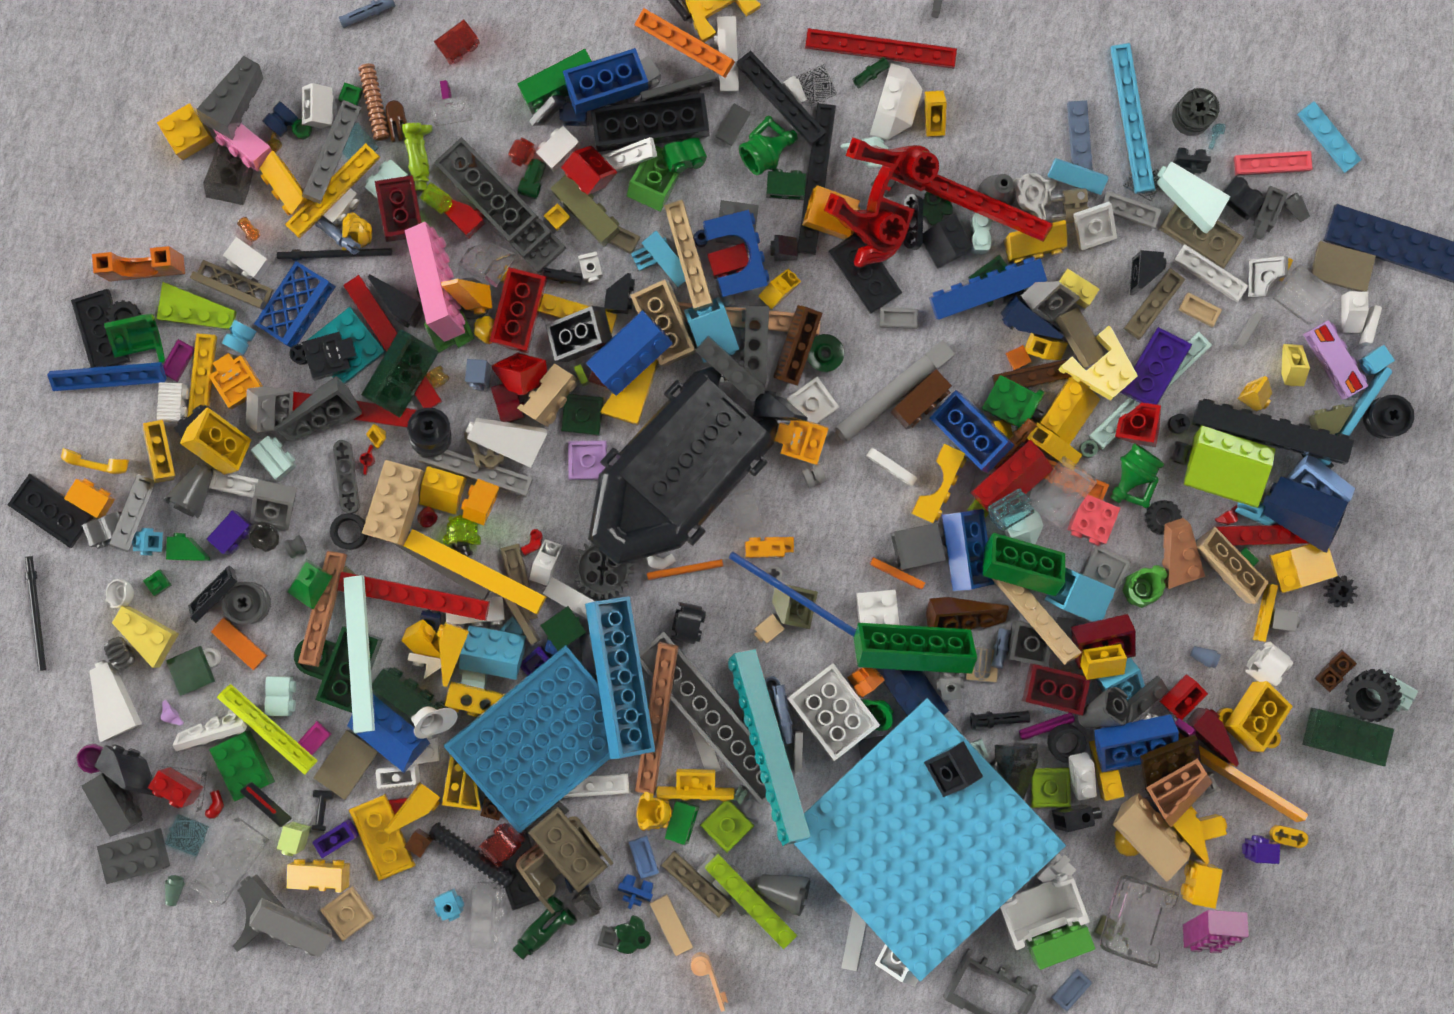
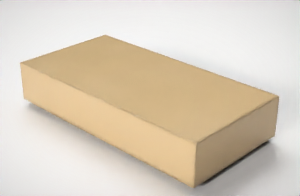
(1200, 309)

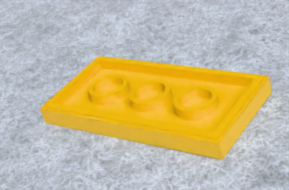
(383, 849)

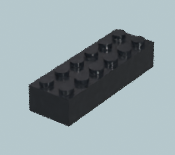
(657, 119)

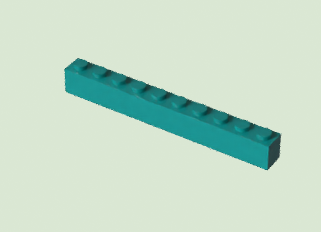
(768, 748)

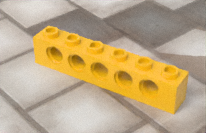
(457, 690)

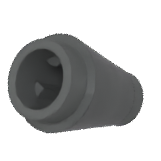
(1297, 207)

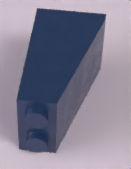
(1305, 511)

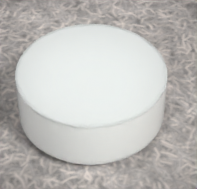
(213, 656)

